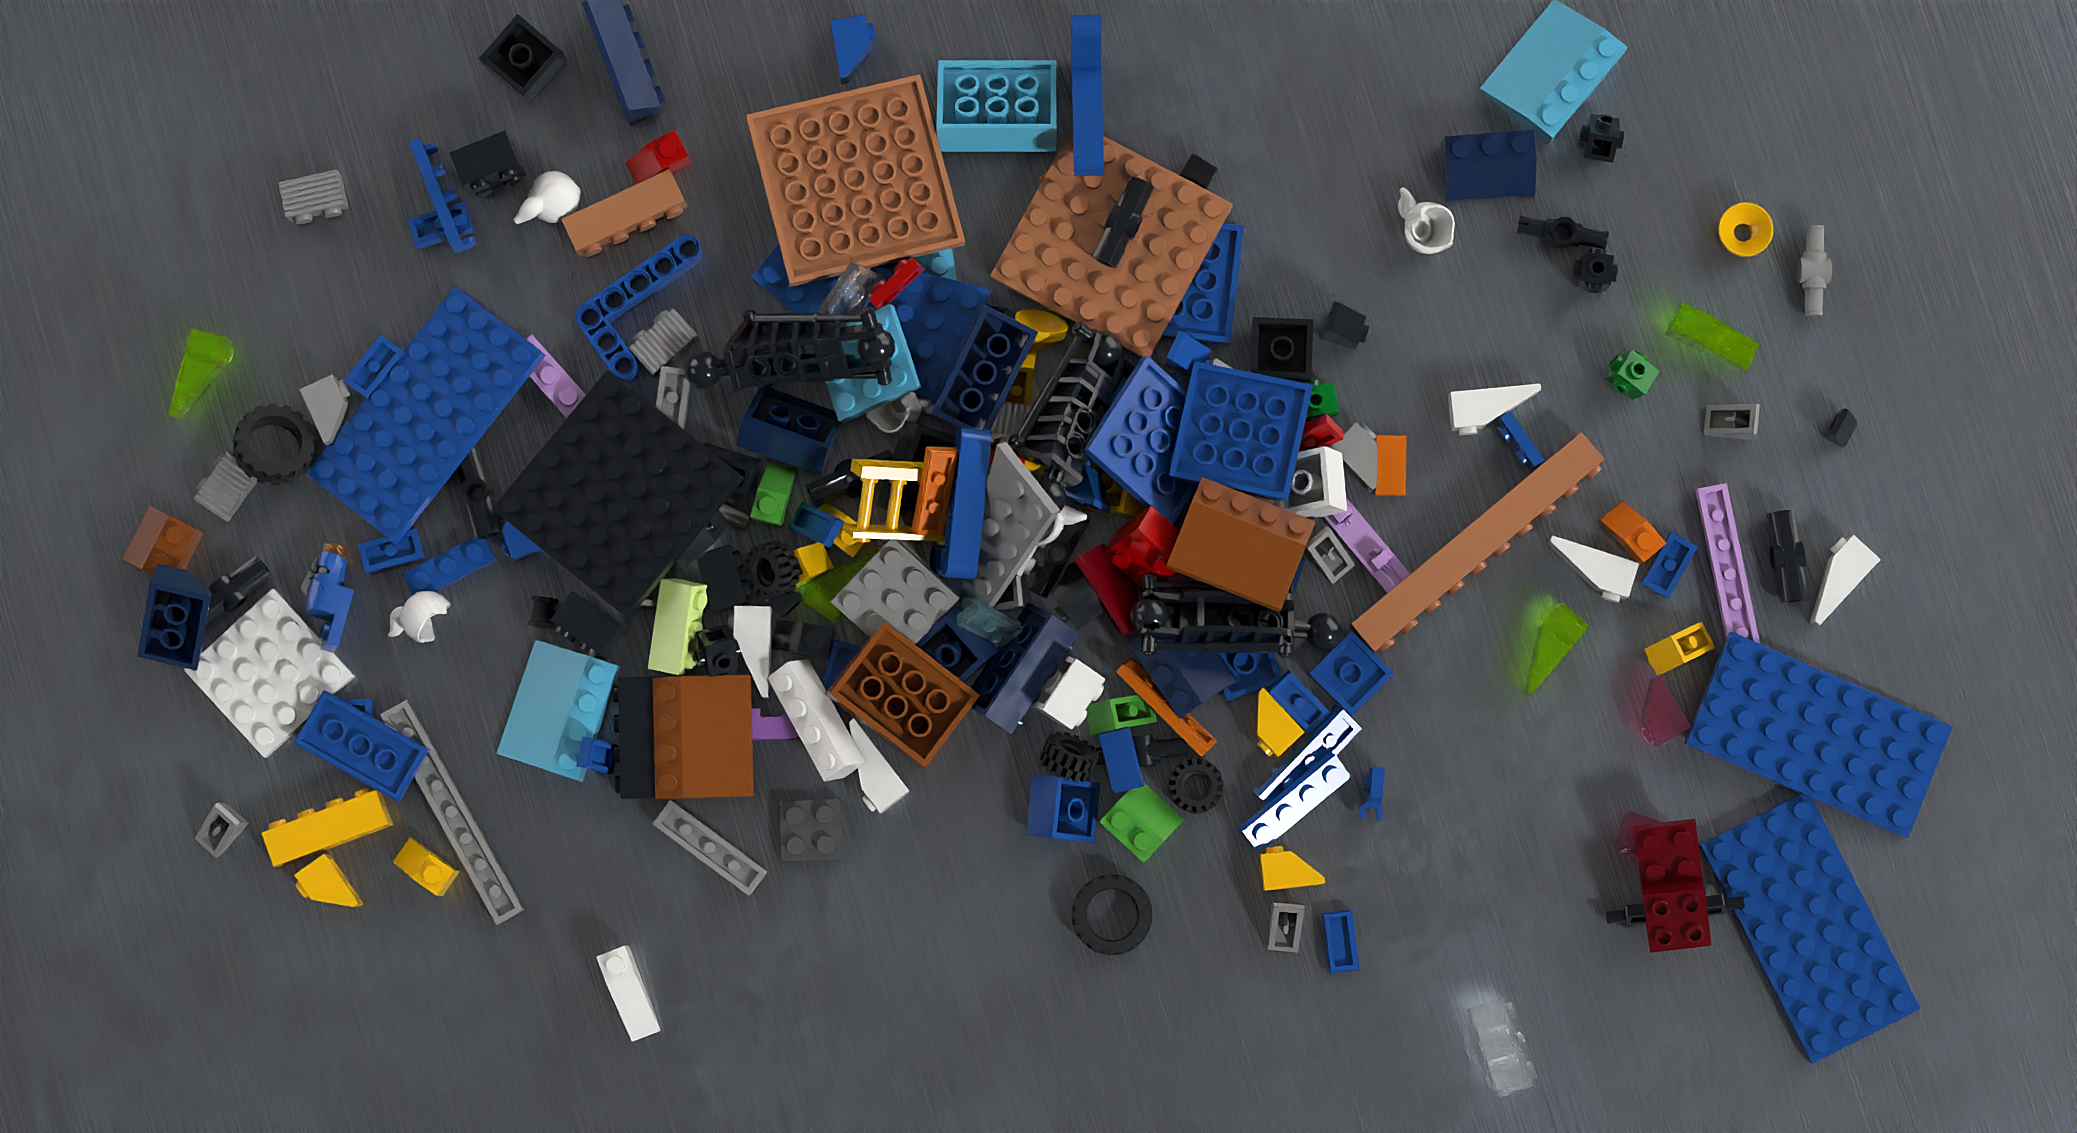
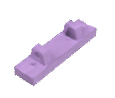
(1365, 545)

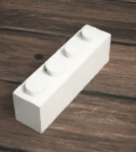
(816, 720)

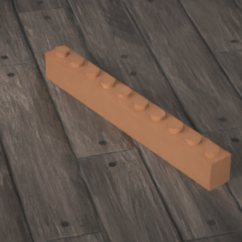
(1477, 542)

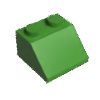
(1141, 821)

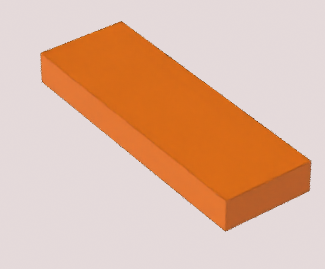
(934, 491)

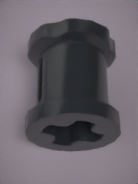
(542, 612)

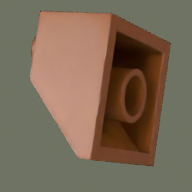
(162, 541)

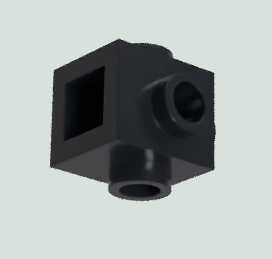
(1601, 137)
(1590, 280)
(717, 651)

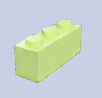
(676, 626)

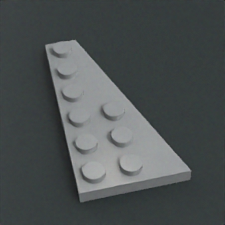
(1013, 523)

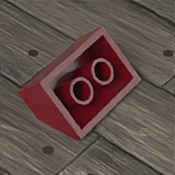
(1112, 587)

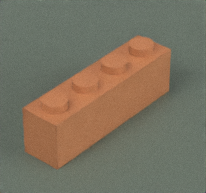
(624, 213)

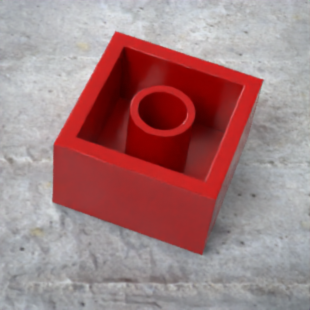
(1143, 546)

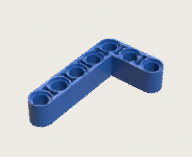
(1087, 95)
(631, 299)
(966, 507)

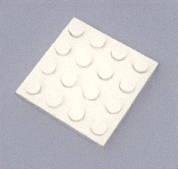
(269, 672)

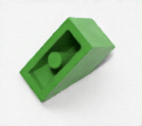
(773, 495)
(1119, 714)

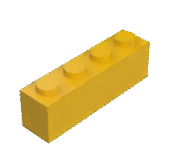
(326, 828)

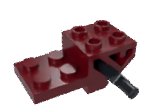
(1672, 889)

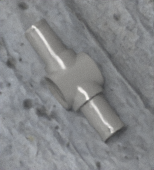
(1814, 270)

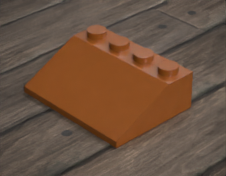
(1240, 544)
(902, 695)
(703, 737)

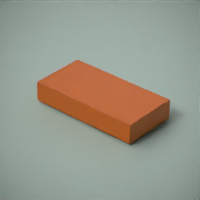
(1391, 465)

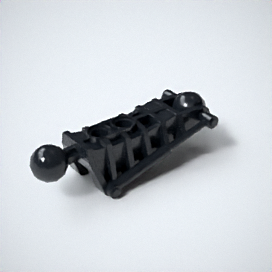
(780, 355)
(1061, 424)
(1195, 632)

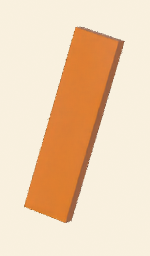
(1186, 726)

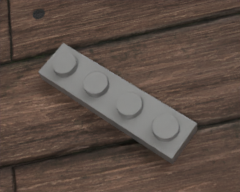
(710, 848)

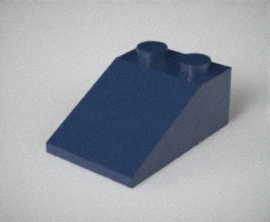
(957, 648)

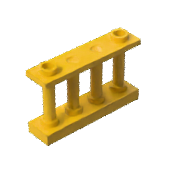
(897, 473)

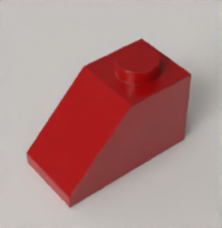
(658, 156)

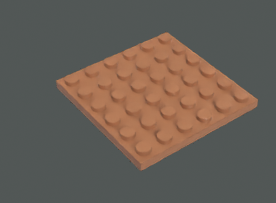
(855, 179)
(1060, 230)

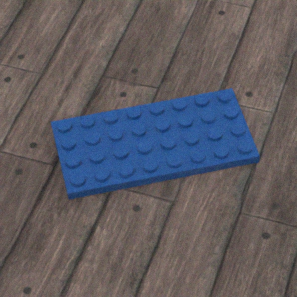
(426, 415)
(1818, 735)
(1810, 927)

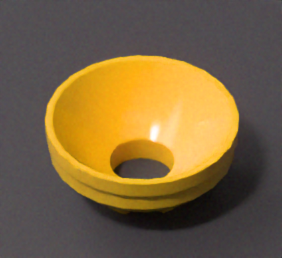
(1758, 222)
(1049, 326)

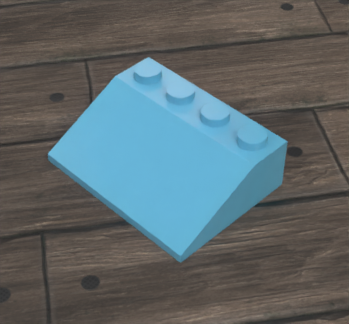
(1553, 70)
(996, 106)
(556, 706)

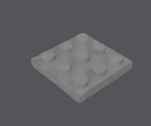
(895, 590)

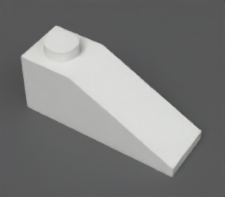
(1480, 407)
(1601, 570)
(1842, 573)
(754, 635)
(876, 776)
(628, 992)

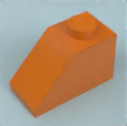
(1632, 532)

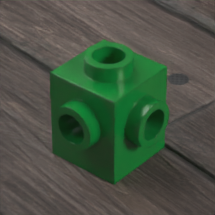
(1631, 374)
(1327, 400)

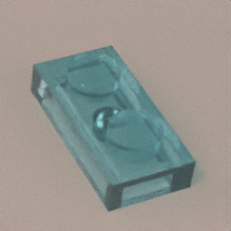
(989, 623)

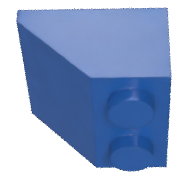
(1063, 809)

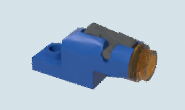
(325, 594)

